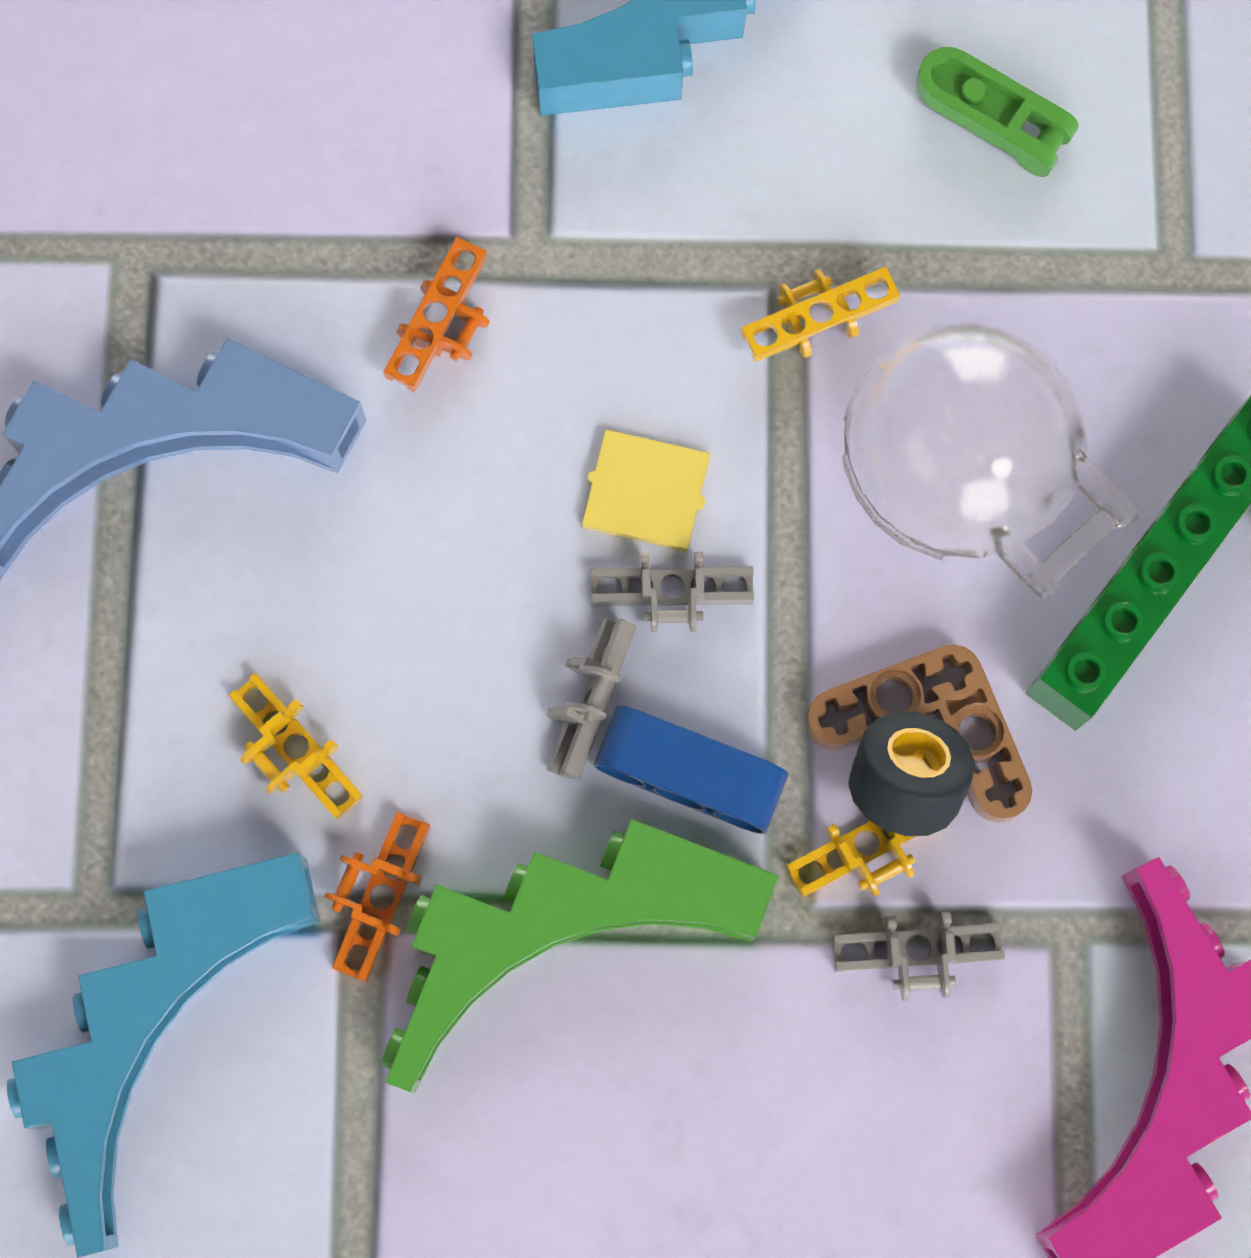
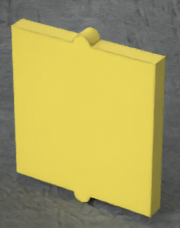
(646, 490)

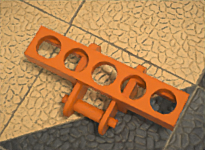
(455, 305)
(362, 911)

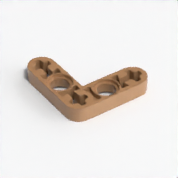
(948, 705)

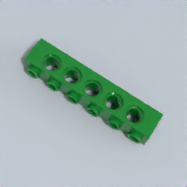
(1150, 579)

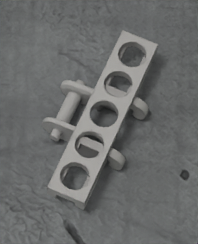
(689, 597)
(584, 718)
(899, 958)

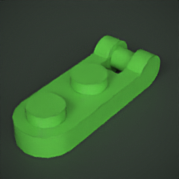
(994, 107)

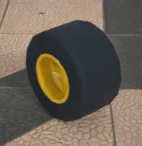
(911, 773)

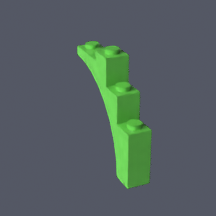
(476, 945)

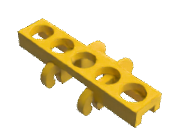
(832, 298)
(301, 766)
(854, 860)

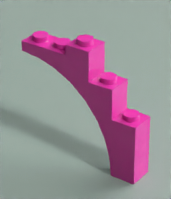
(1151, 1190)

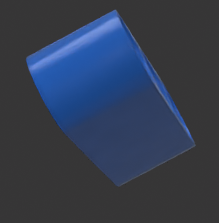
(691, 769)

